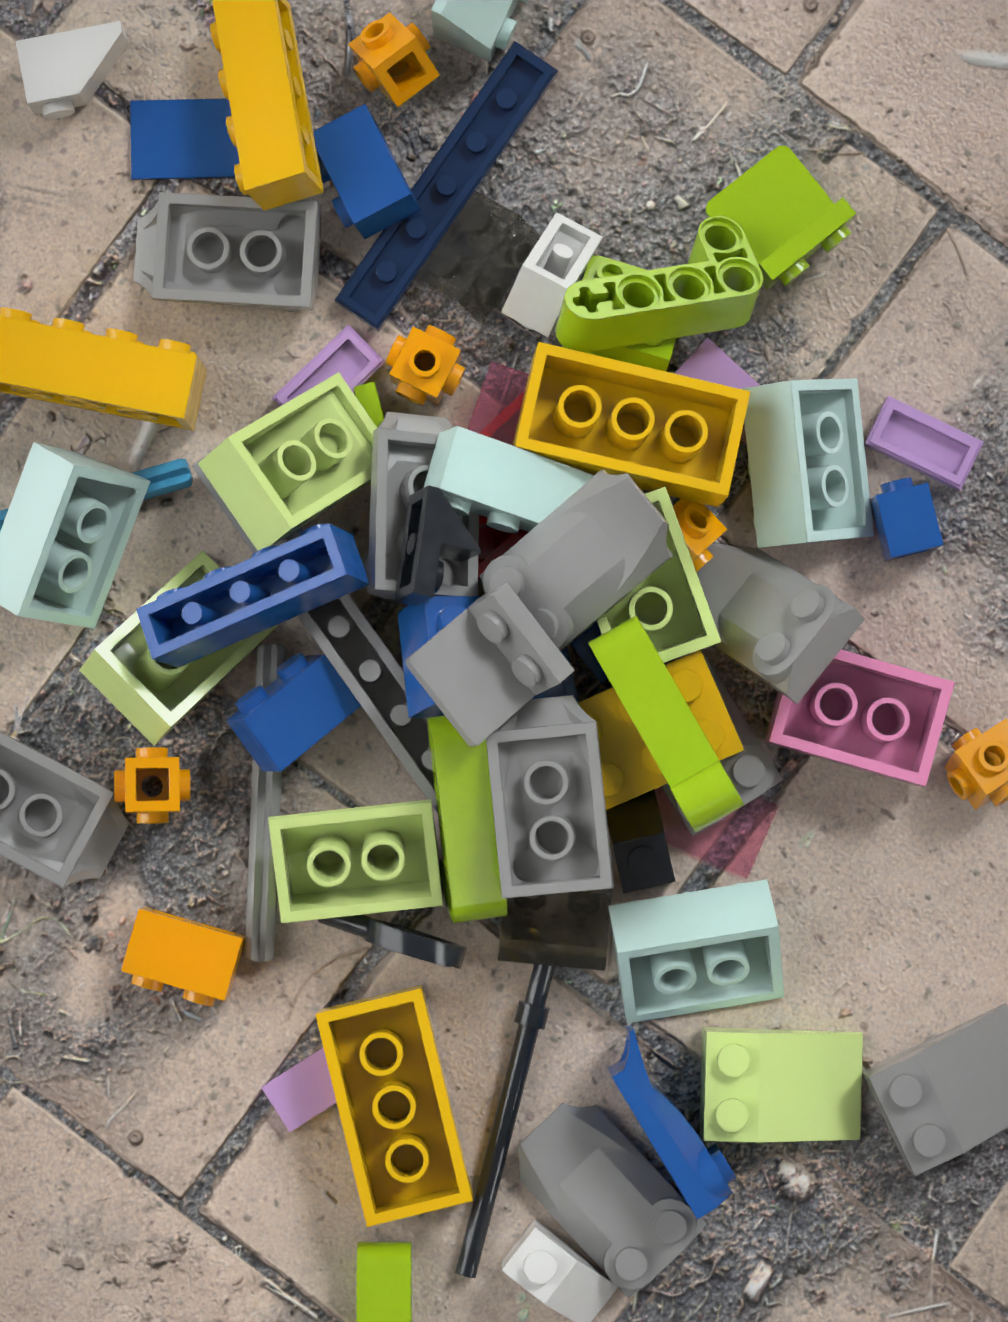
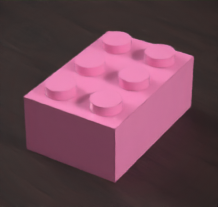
(866, 718)

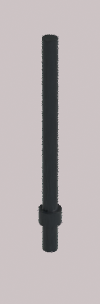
(531, 1017)

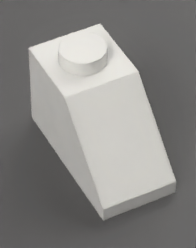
(68, 66)
(548, 271)
(557, 1274)

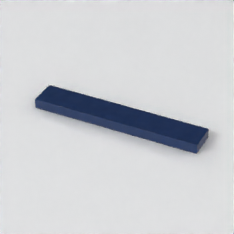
(447, 185)

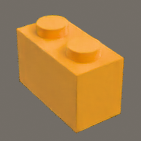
(182, 955)

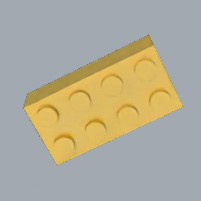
(100, 372)
(632, 422)
(625, 758)
(394, 1105)

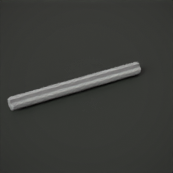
(264, 804)

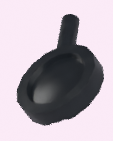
(401, 939)

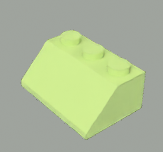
(356, 861)

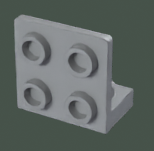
(488, 664)

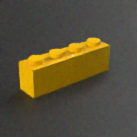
(266, 101)

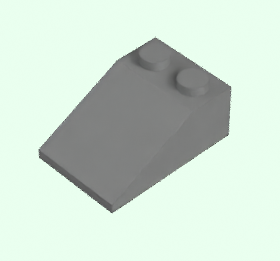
(945, 1091)

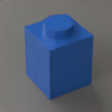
(905, 519)

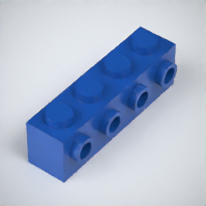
(252, 595)

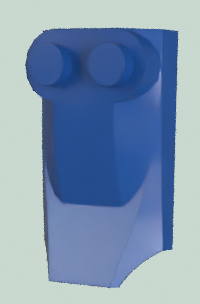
(697, 1171)

